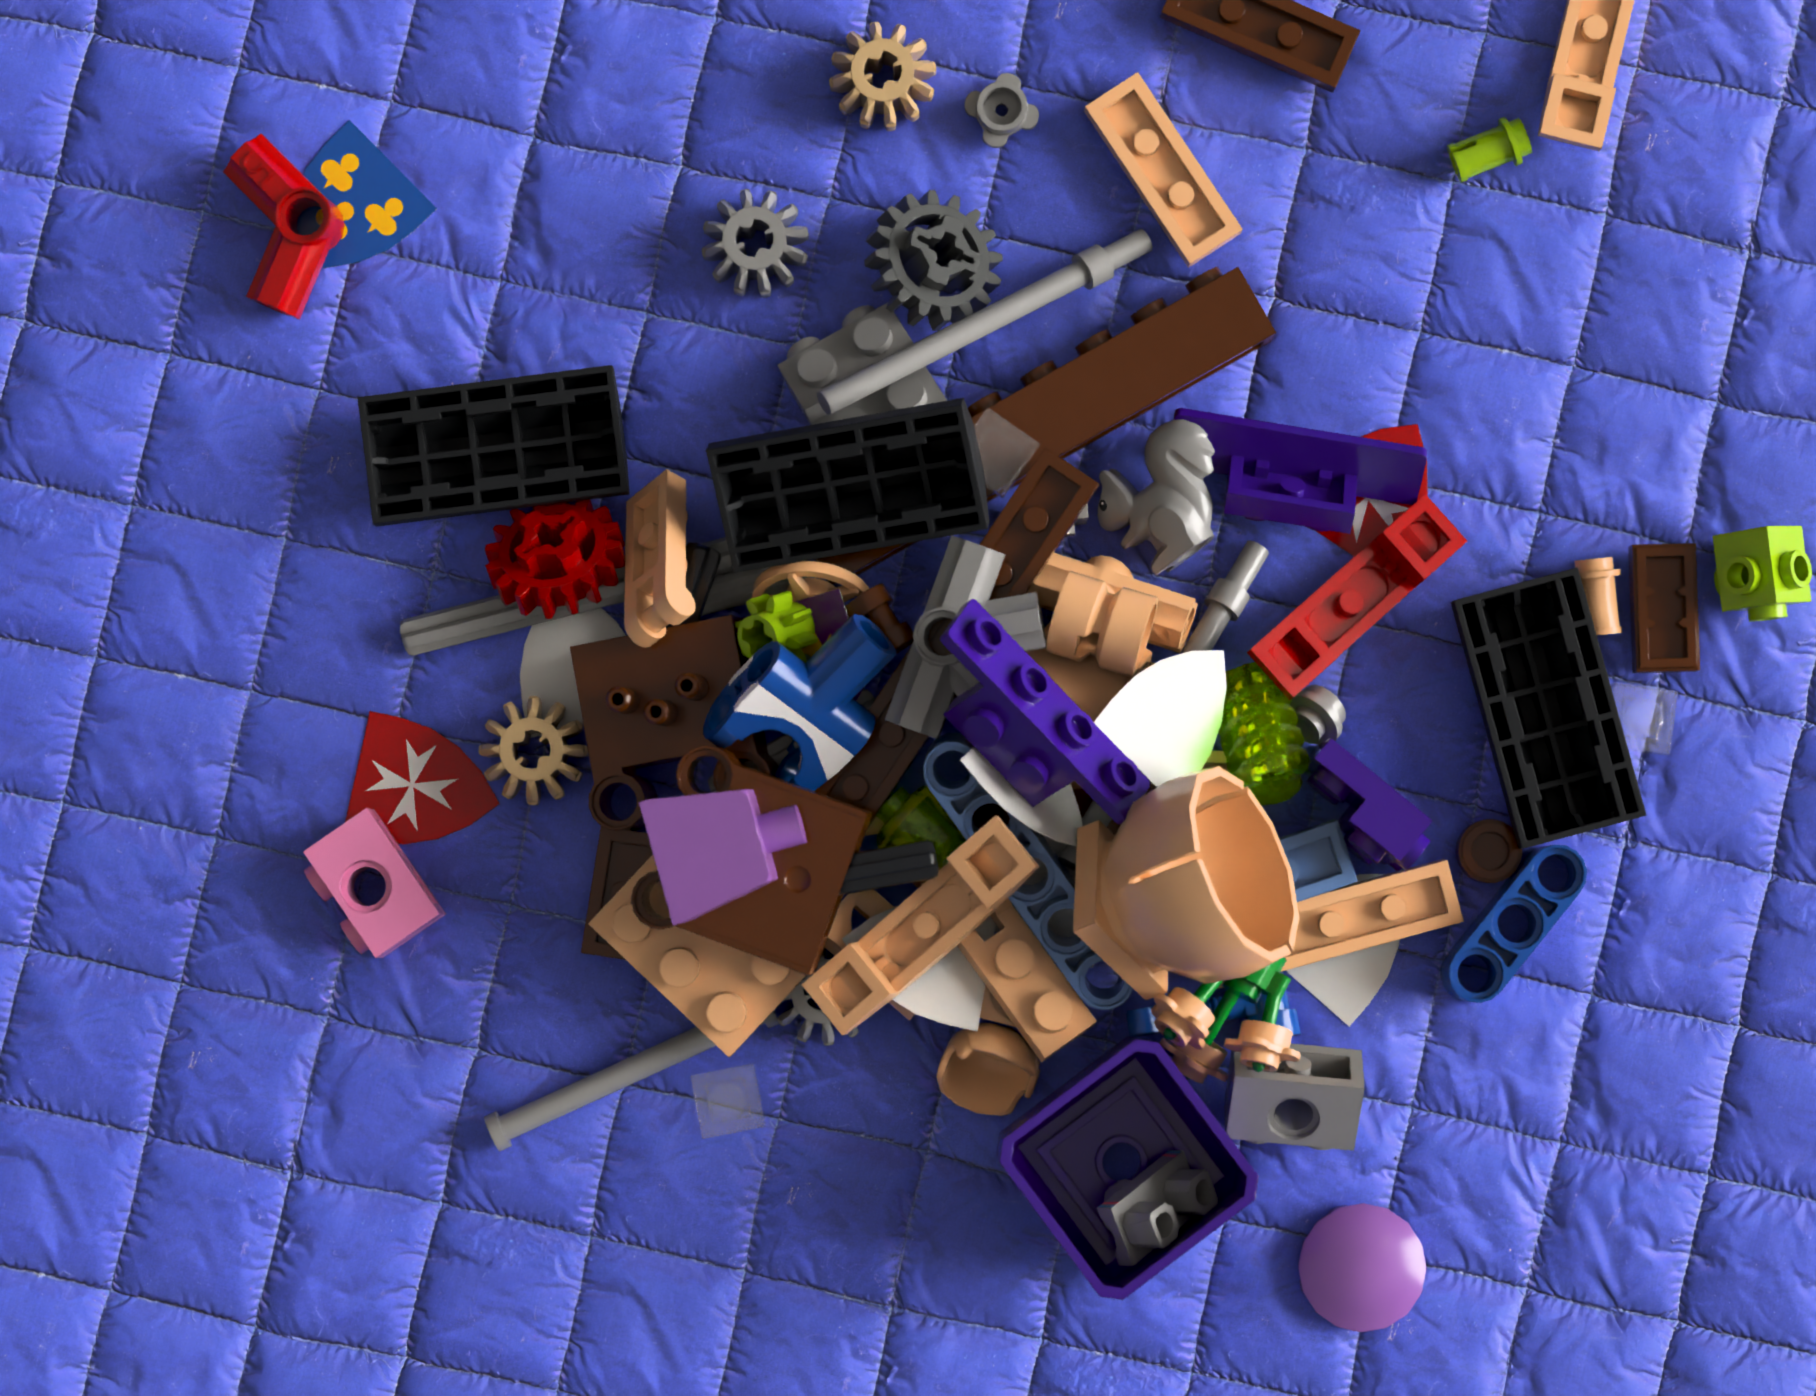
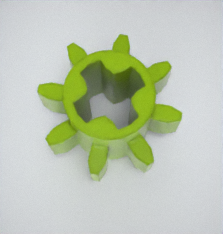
(776, 620)

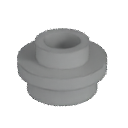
(1318, 714)

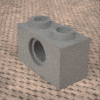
(1301, 1102)

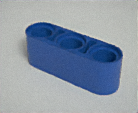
(1542, 912)

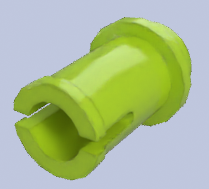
(1490, 149)

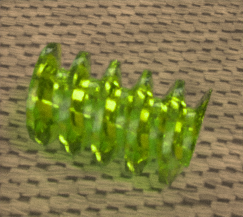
(1262, 736)

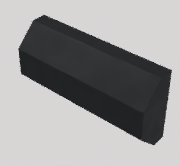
(494, 445)
(849, 485)
(1548, 708)

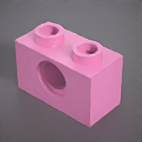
(407, 901)

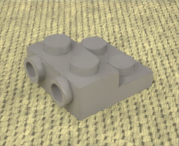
(863, 340)

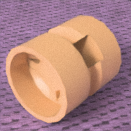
(1101, 624)

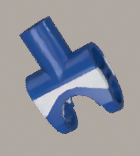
(805, 701)

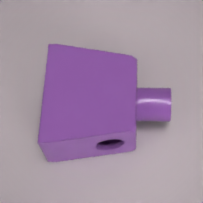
(715, 847)

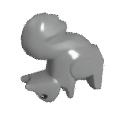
(1175, 507)

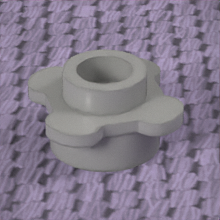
(1004, 92)

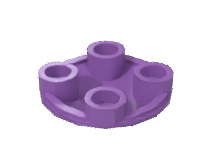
(1362, 1267)

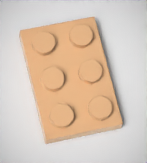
(707, 981)

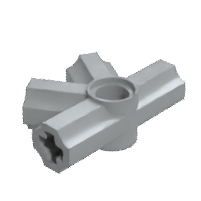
(933, 680)

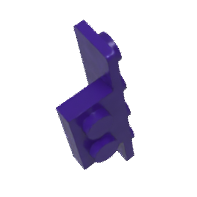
(1305, 472)
(1030, 723)

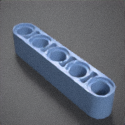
(1033, 902)

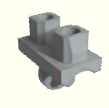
(1155, 1205)

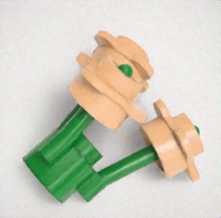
(1192, 1027)

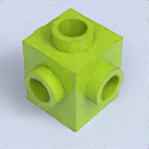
(1762, 571)

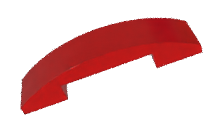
(1356, 597)

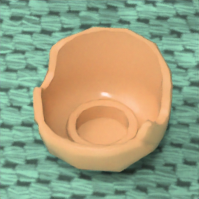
(988, 1069)

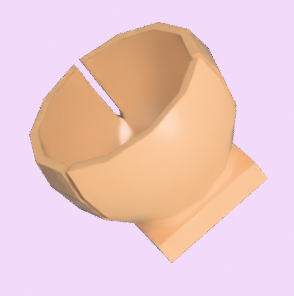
(1186, 885)

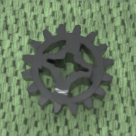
(924, 262)

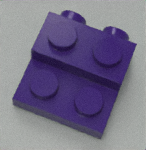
(1379, 821)

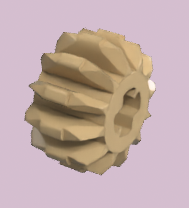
(871, 58)
(520, 735)

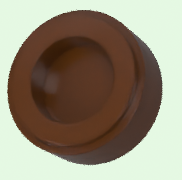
(1488, 851)

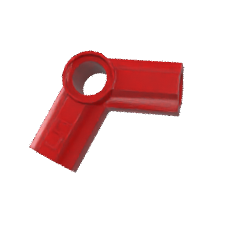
(282, 193)

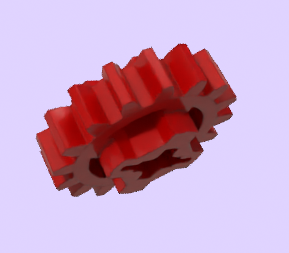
(555, 556)

